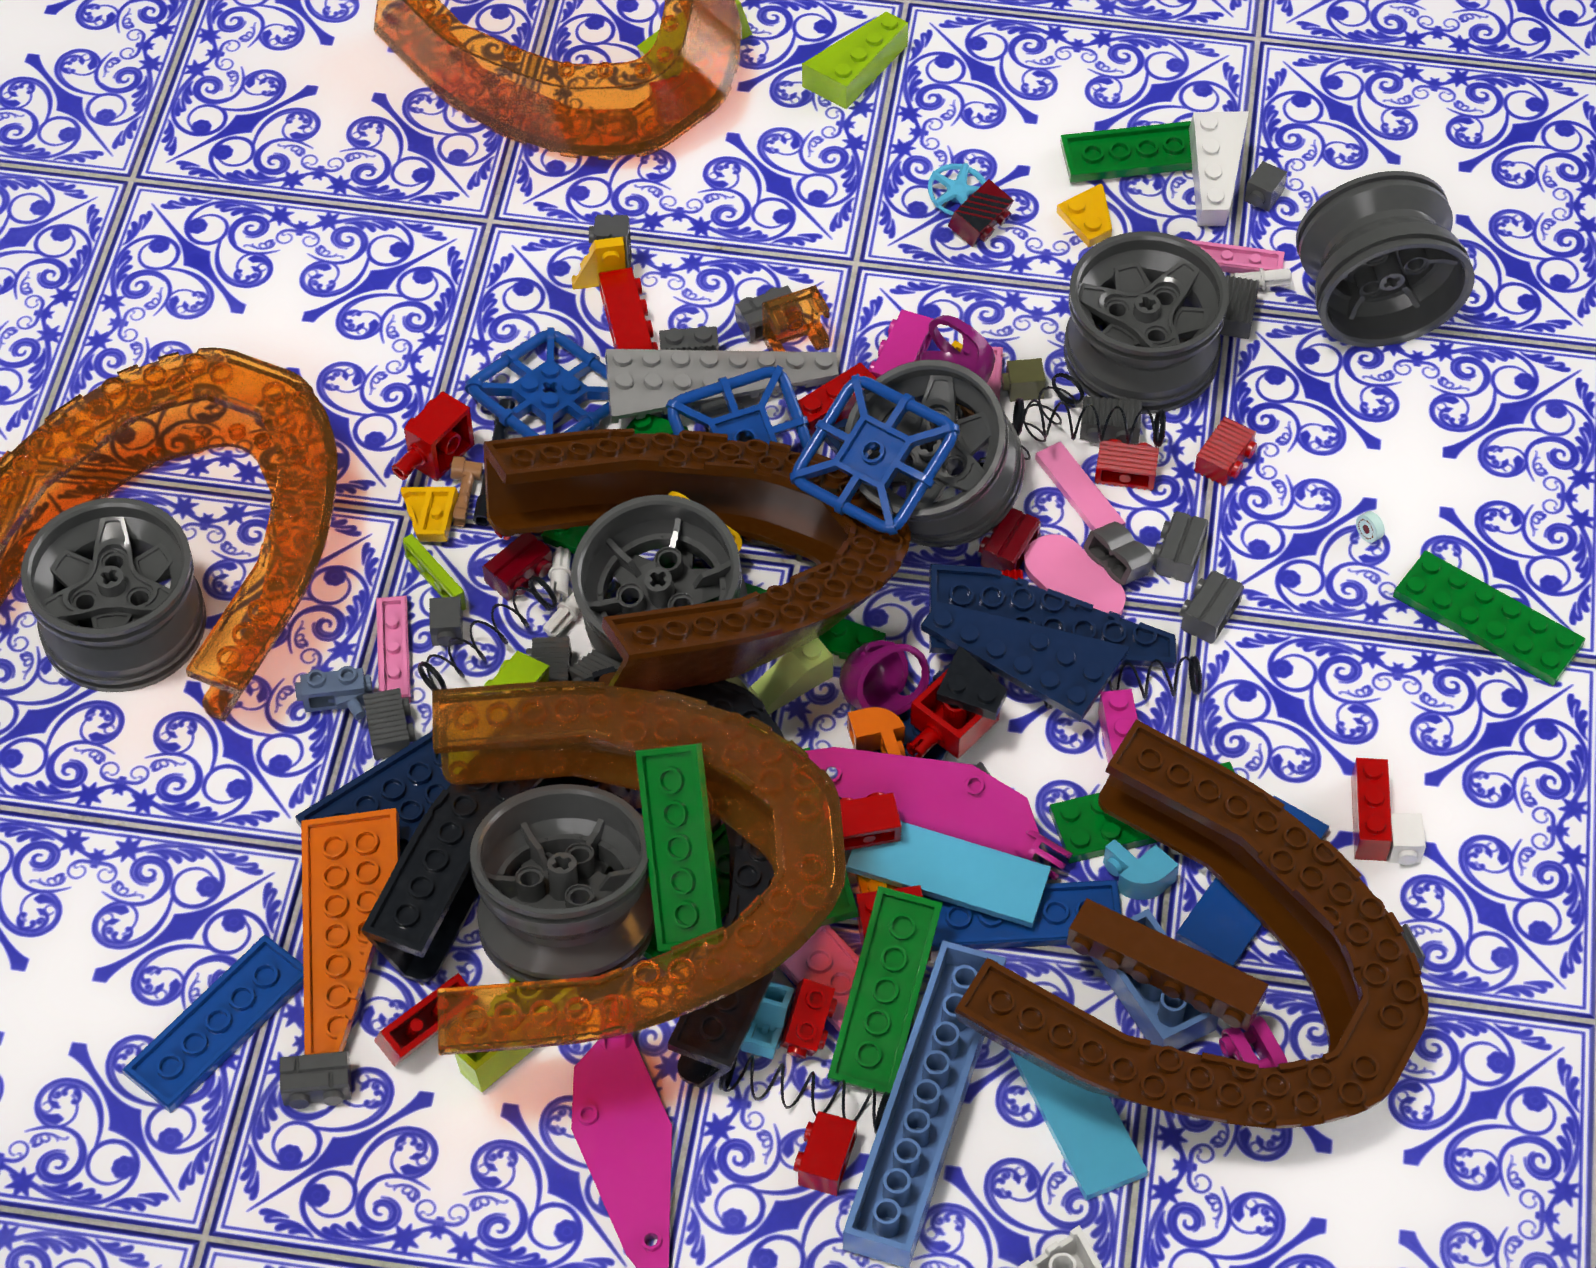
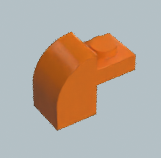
(875, 730)

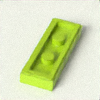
(431, 570)

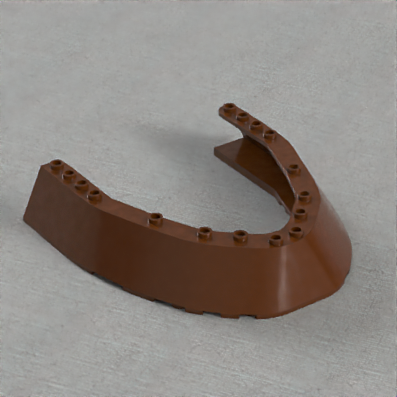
(582, 474)
(1299, 892)

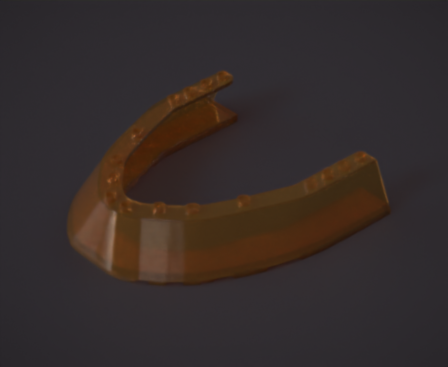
(570, 106)
(174, 412)
(753, 784)

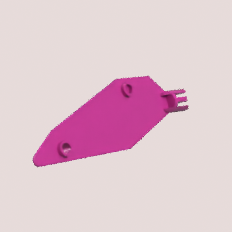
(943, 799)
(626, 1145)

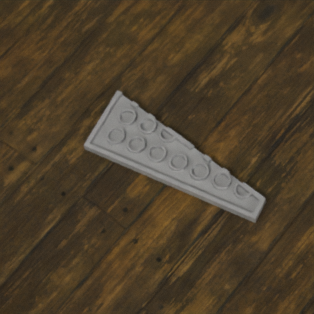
(647, 378)

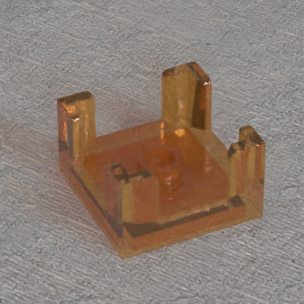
(795, 317)

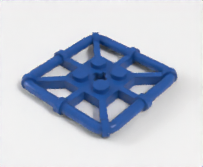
(531, 386)
(751, 420)
(880, 471)

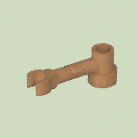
(466, 472)

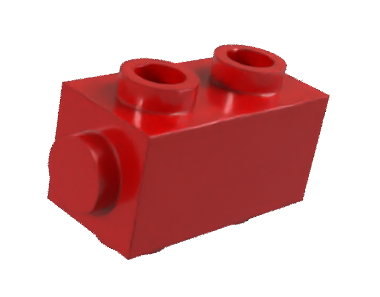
(807, 1017)

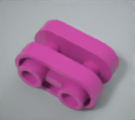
(1237, 1044)

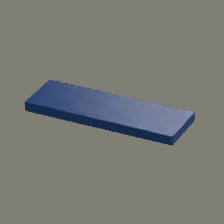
(1222, 923)
(1050, 928)
(216, 1024)

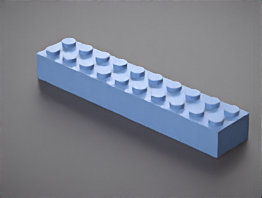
(918, 1116)

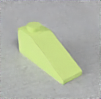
(794, 675)

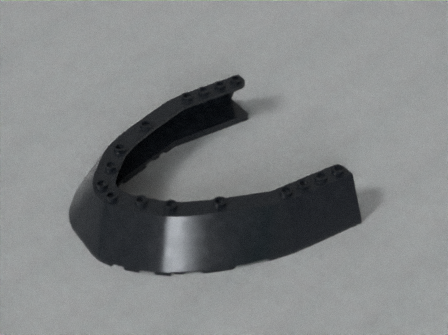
(435, 891)

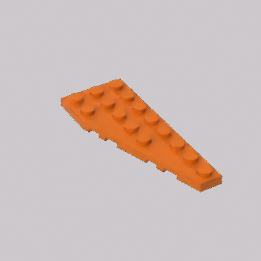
(342, 878)

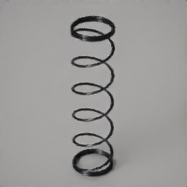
(1063, 398)
(1158, 436)
(1194, 669)
(429, 681)
(725, 1080)

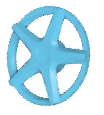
(957, 189)

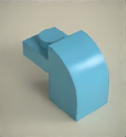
(1140, 877)
(769, 1022)

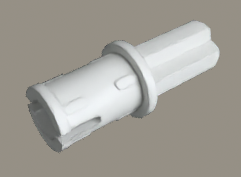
(1268, 278)
(560, 573)
(565, 613)

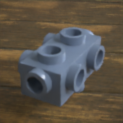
(334, 690)

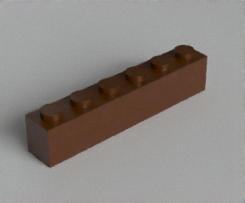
(1167, 964)

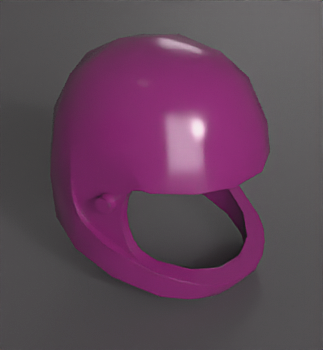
(975, 353)
(878, 674)

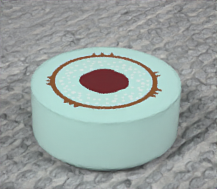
(1370, 526)

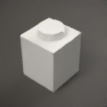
(1407, 838)

